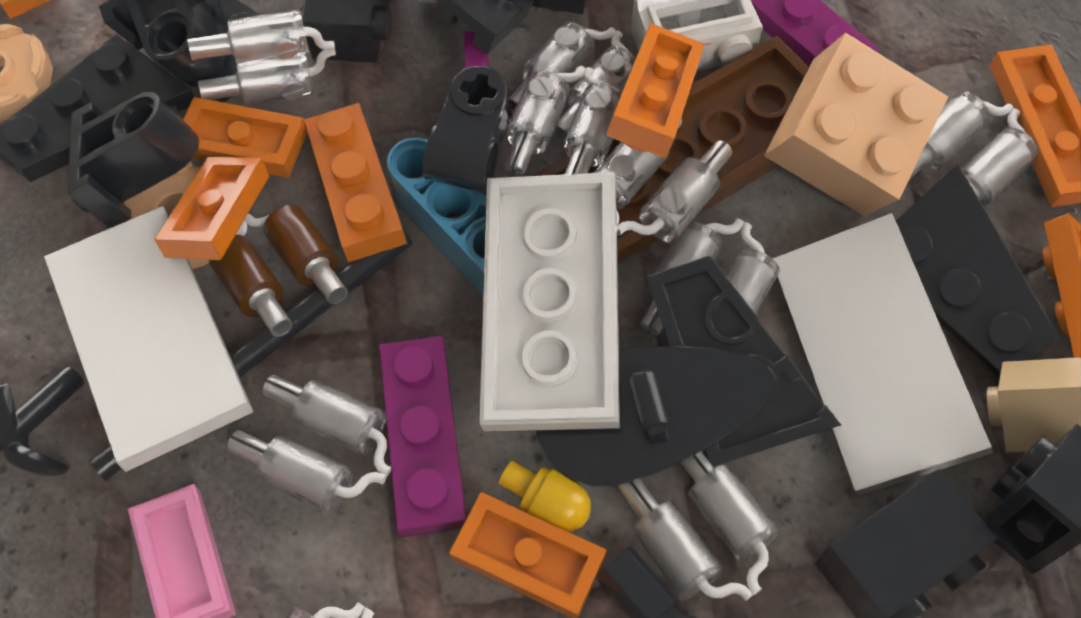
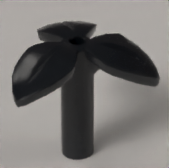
(20, 422)

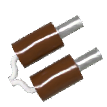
(301, 249)

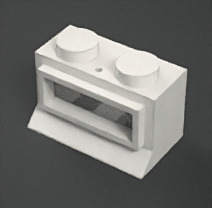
(724, 26)

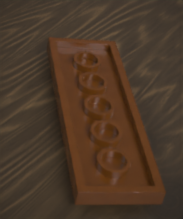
(732, 105)

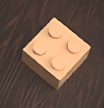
(856, 126)

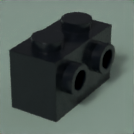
(1040, 502)

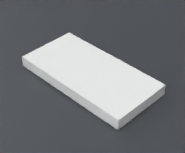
(550, 304)
(145, 341)
(880, 357)

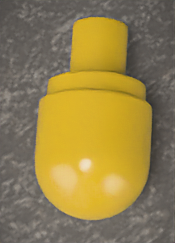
(549, 496)

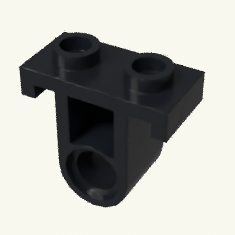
(163, 32)
(125, 153)

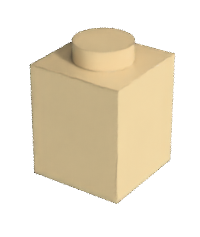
(1035, 401)

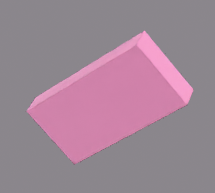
(181, 557)

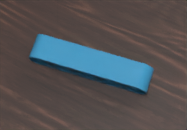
(428, 204)

